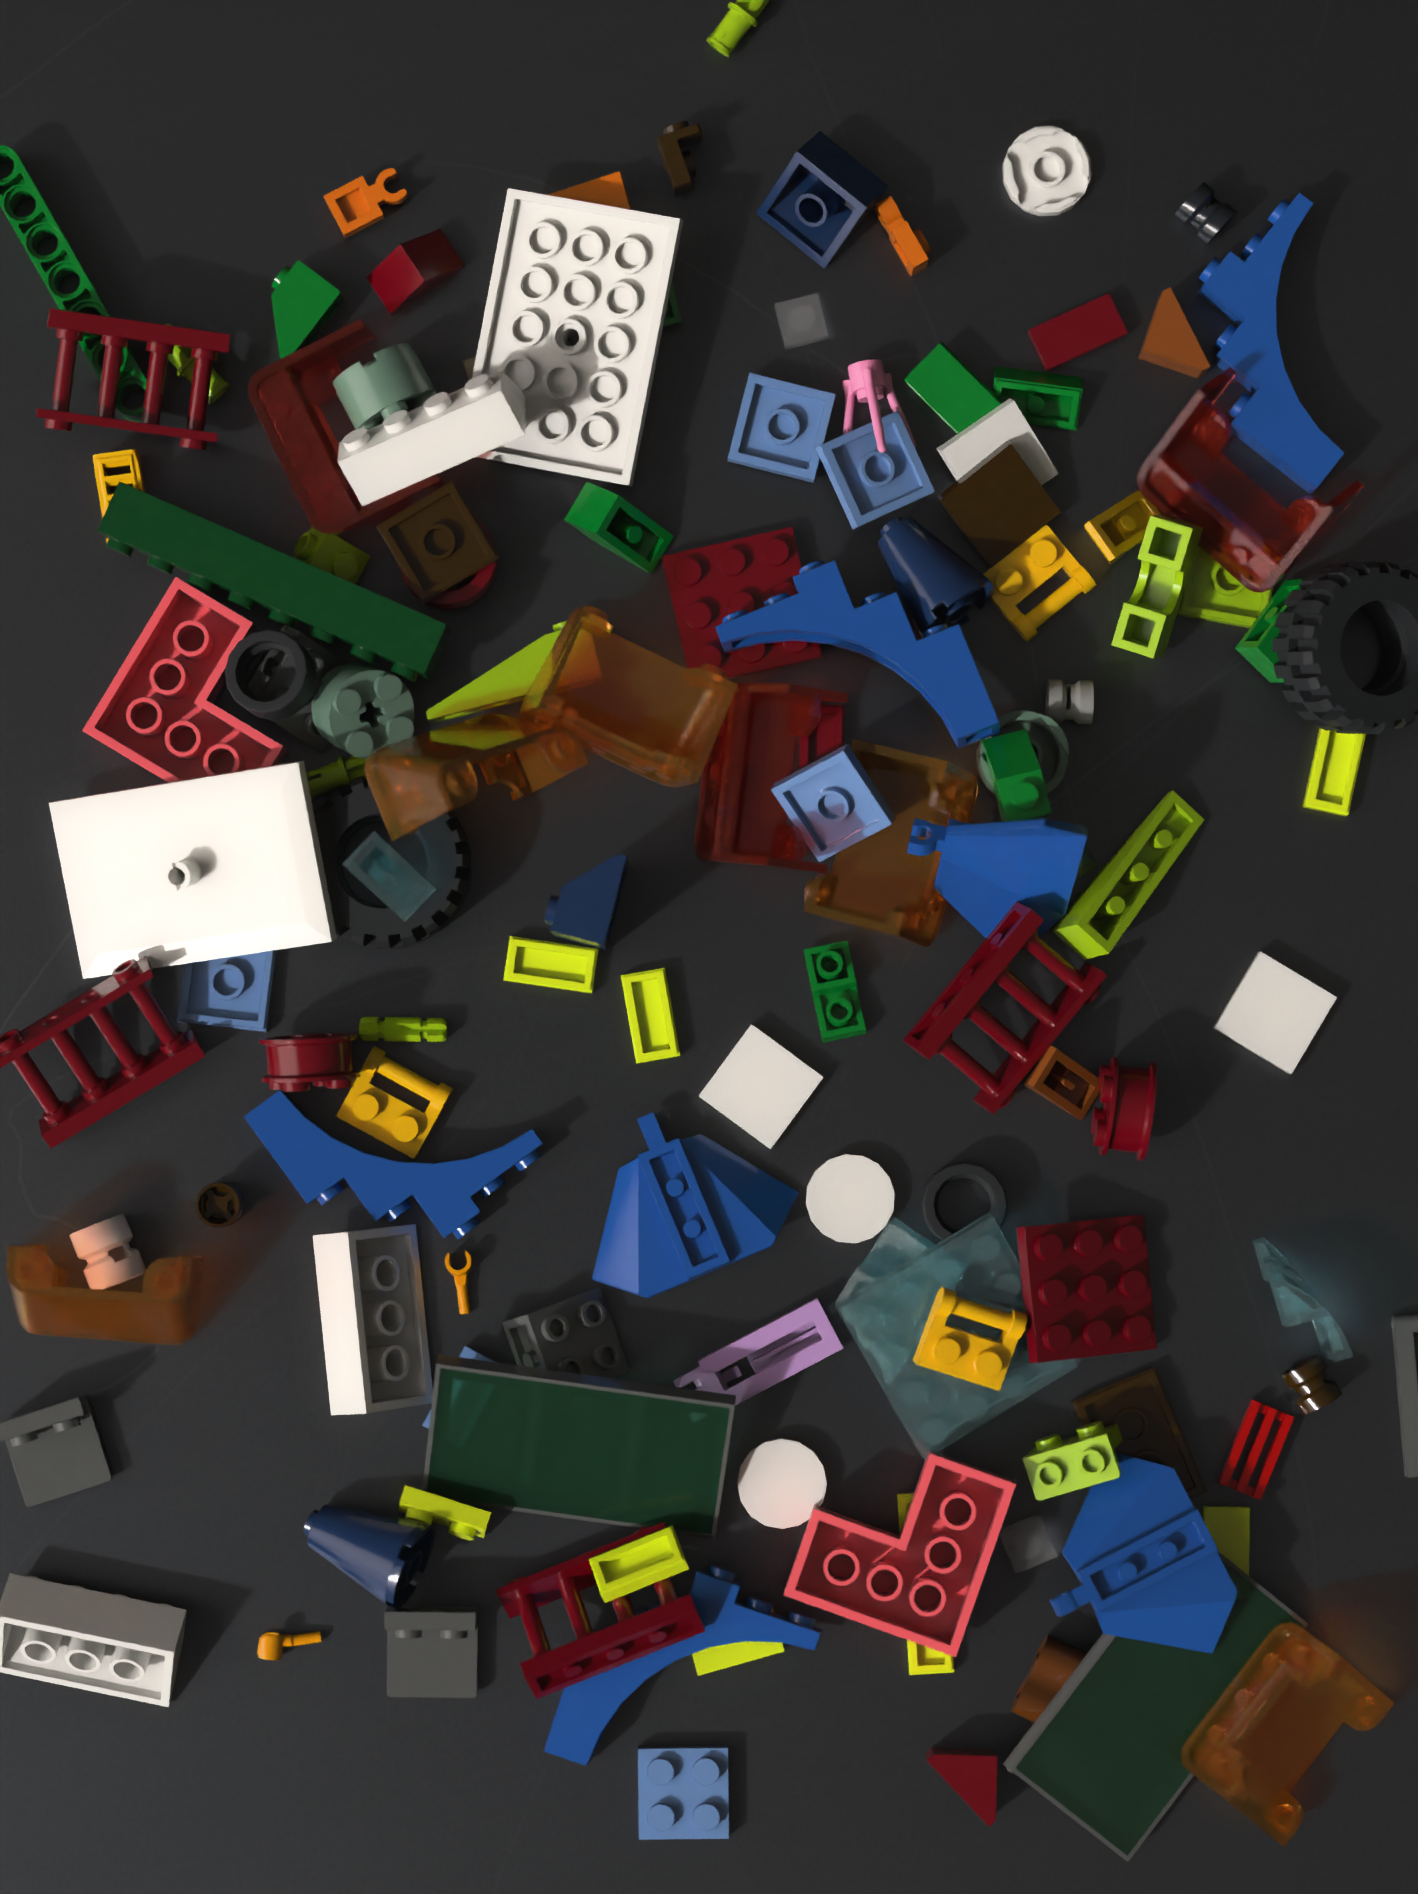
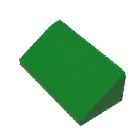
(951, 388)
(1041, 396)

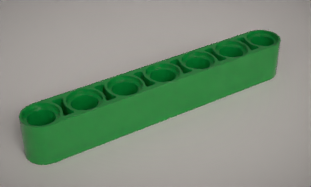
(62, 264)

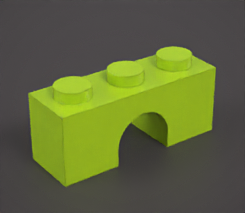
(1165, 567)

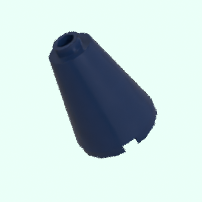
(930, 576)
(372, 1549)

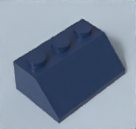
(589, 904)

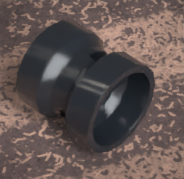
(1205, 213)

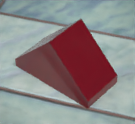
(414, 270)
(971, 1775)

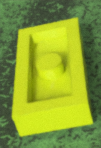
(461, 1519)

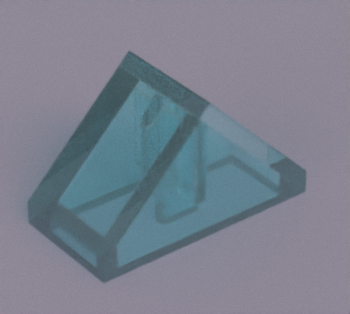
(389, 876)

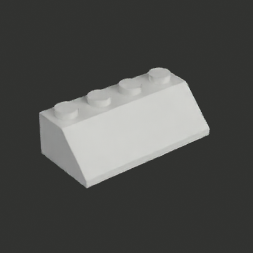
(432, 436)
(373, 1319)
(90, 1639)

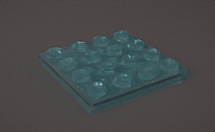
(891, 1317)

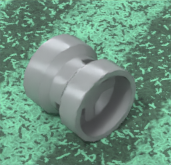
(1079, 701)

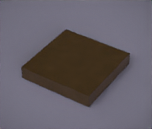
(998, 504)
(438, 542)

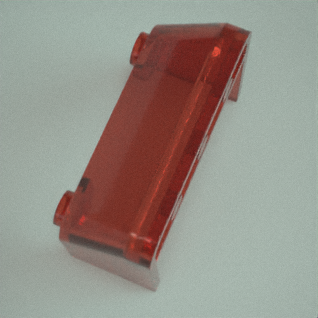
(289, 408)
(1239, 520)
(753, 750)

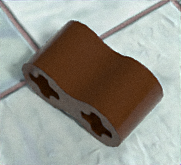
(1047, 1674)

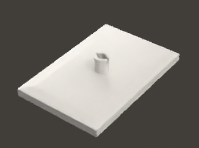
(588, 273)
(245, 857)

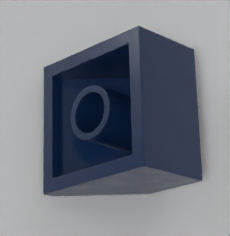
(821, 199)

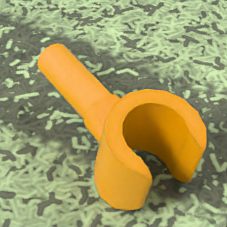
(461, 1282)
(272, 1643)

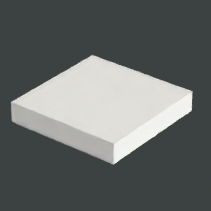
(988, 434)
(1275, 1012)
(760, 1086)

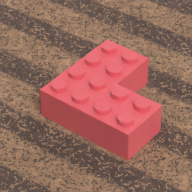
(165, 692)
(914, 1581)

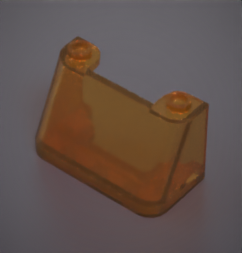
(629, 701)
(435, 771)
(876, 880)
(159, 1315)
(1277, 1724)

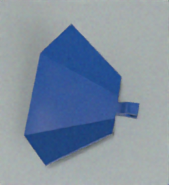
(1003, 863)
(686, 1214)
(1147, 1561)

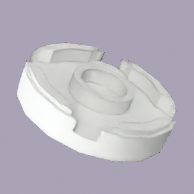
(1046, 171)
(850, 1198)
(781, 1483)

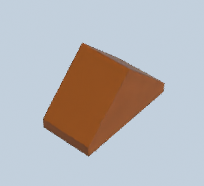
(1171, 339)
(1063, 1082)

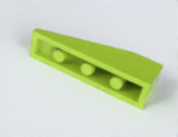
(500, 685)
(1128, 879)

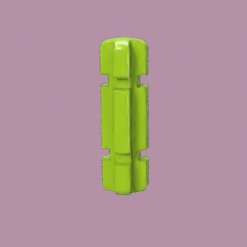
(403, 1029)

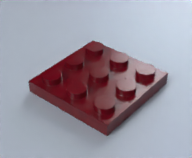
(731, 578)
(1086, 1288)

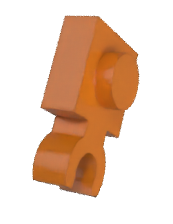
(357, 204)
(908, 244)

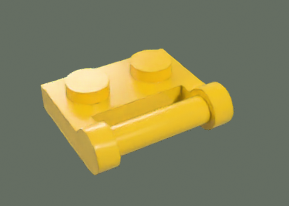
(1026, 571)
(388, 1116)
(964, 1352)

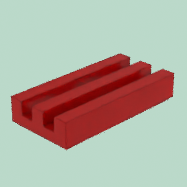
(1271, 1457)

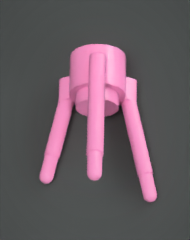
(868, 382)

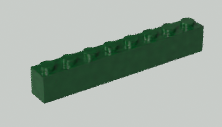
(274, 581)

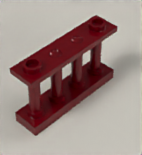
(115, 337)
(962, 1001)
(137, 1072)
(598, 1651)

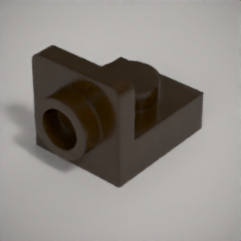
(679, 164)

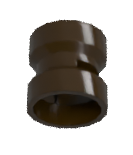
(213, 1204)
(1309, 1380)

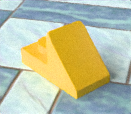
(1121, 526)

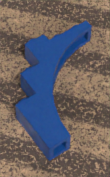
(1246, 293)
(823, 613)
(444, 1190)
(593, 1703)

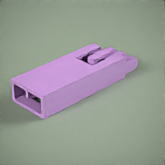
(772, 1350)

